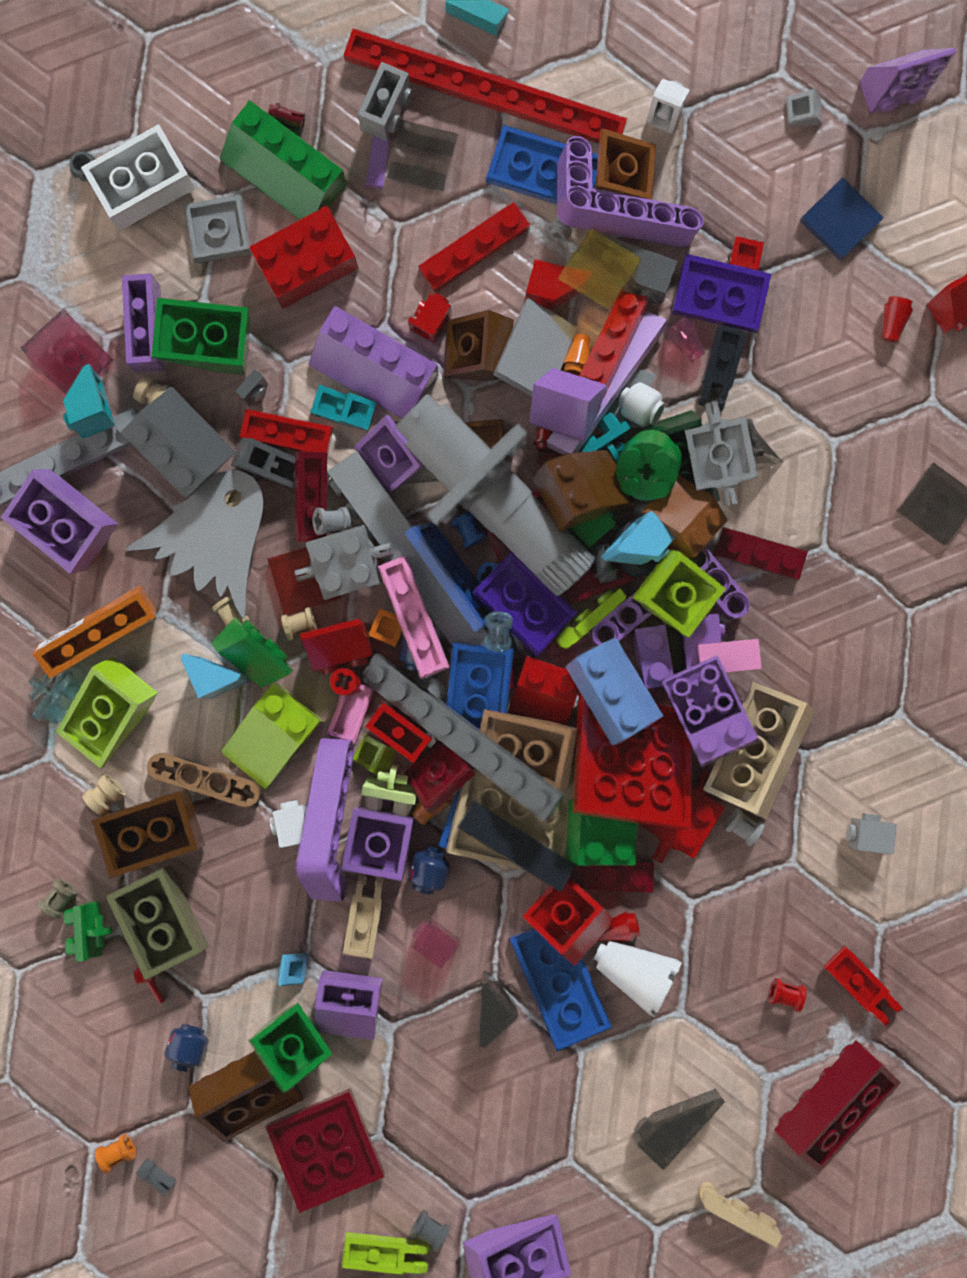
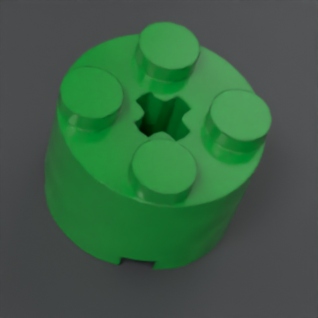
(645, 481)

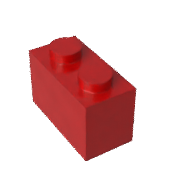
(398, 732)

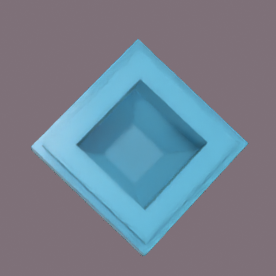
(292, 969)

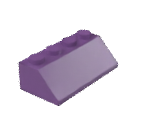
(372, 363)

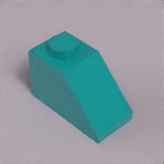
(87, 405)

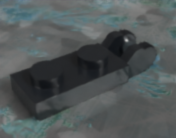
(722, 363)

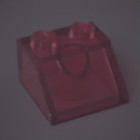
(63, 349)

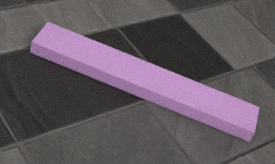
(644, 339)

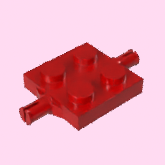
(703, 818)

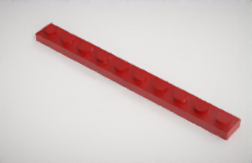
(483, 87)

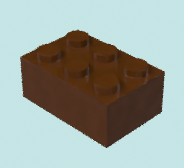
(148, 833)

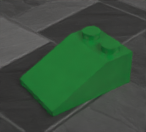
(202, 335)

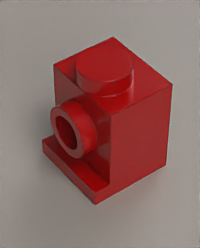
(431, 317)

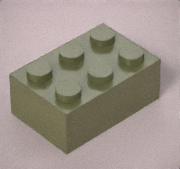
(157, 922)

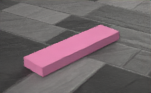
(413, 617)

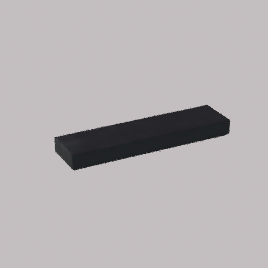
(516, 846)

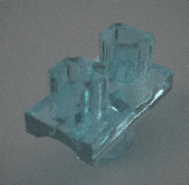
(47, 707)

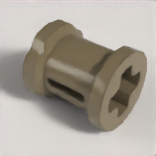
(57, 898)

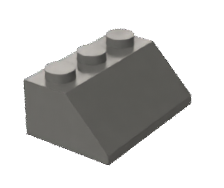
(178, 442)

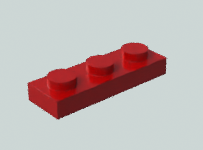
(286, 432)

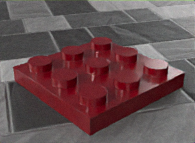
(325, 1150)

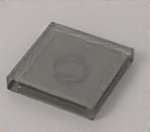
(936, 504)

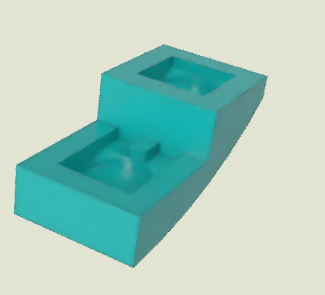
(342, 408)

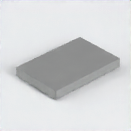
(534, 346)

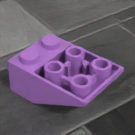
(904, 78)
(710, 711)

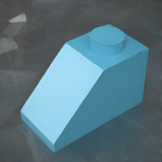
(641, 542)

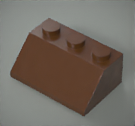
(239, 1097)

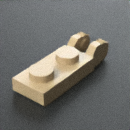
(363, 920)

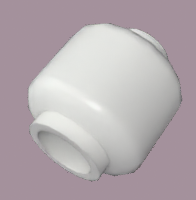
(641, 404)

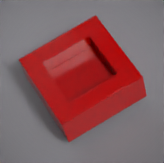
(746, 253)

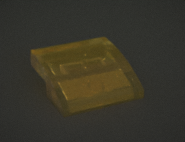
(599, 269)

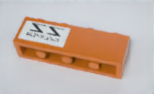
(94, 632)

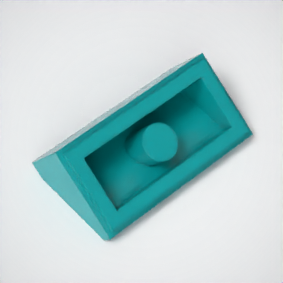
(479, 13)

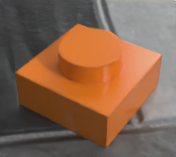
(386, 628)

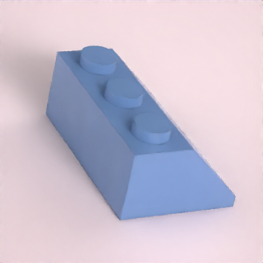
(613, 691)

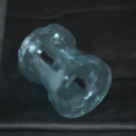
(498, 631)

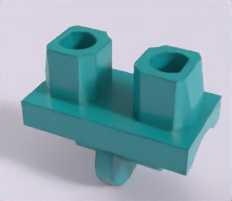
(613, 431)

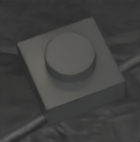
(252, 388)

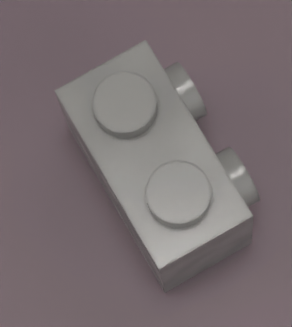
(384, 102)

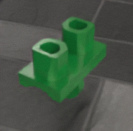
(88, 931)

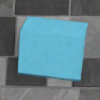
(210, 677)

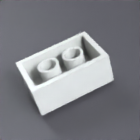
(138, 178)

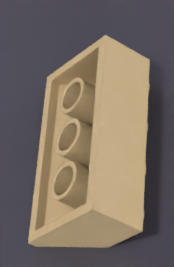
(756, 773)

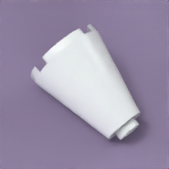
(638, 973)

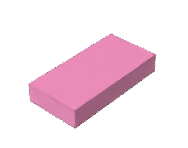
(733, 655)
(350, 713)

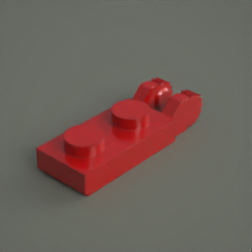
(861, 983)

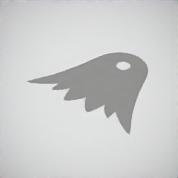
(212, 535)

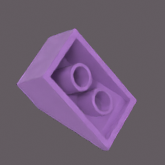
(519, 1251)

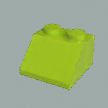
(679, 592)

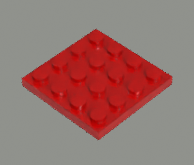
(638, 778)

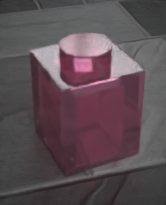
(434, 942)

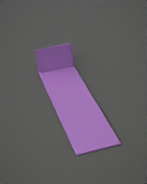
(377, 163)

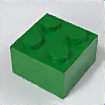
(599, 840)

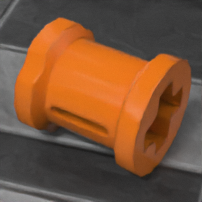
(115, 1153)

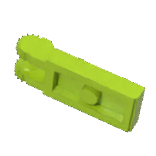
(589, 619)
(383, 1254)

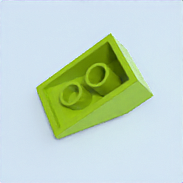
(106, 710)
(271, 735)

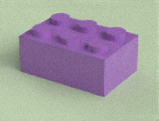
(59, 520)

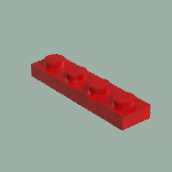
(474, 247)
(615, 338)

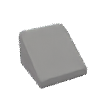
(804, 109)

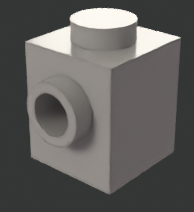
(871, 834)

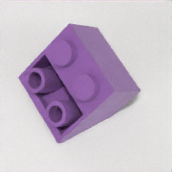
(347, 1004)

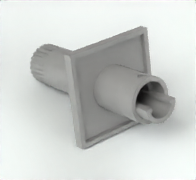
(492, 492)

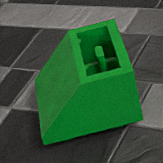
(252, 653)

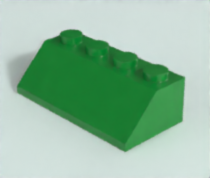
(280, 163)

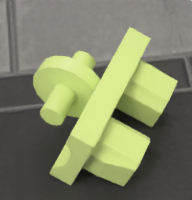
(389, 787)

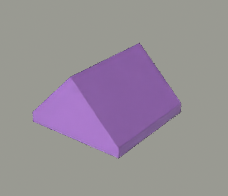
(566, 403)
(387, 456)

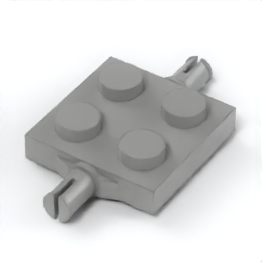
(721, 453)
(344, 562)

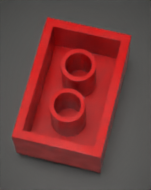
(304, 257)

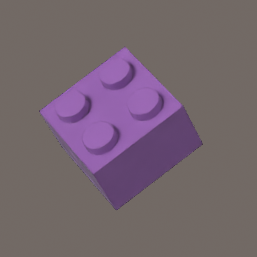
(378, 843)

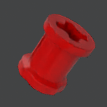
(336, 679)
(787, 994)

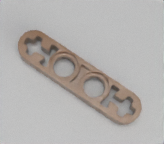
(205, 776)

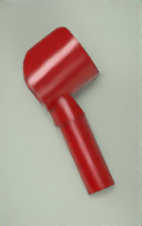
(139, 978)

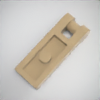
(739, 1214)

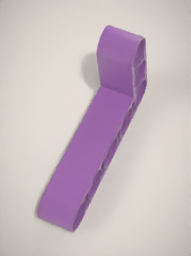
(615, 212)
(711, 567)
(320, 837)

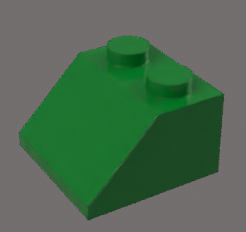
(290, 1047)

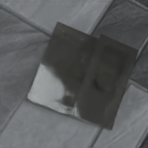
(422, 156)

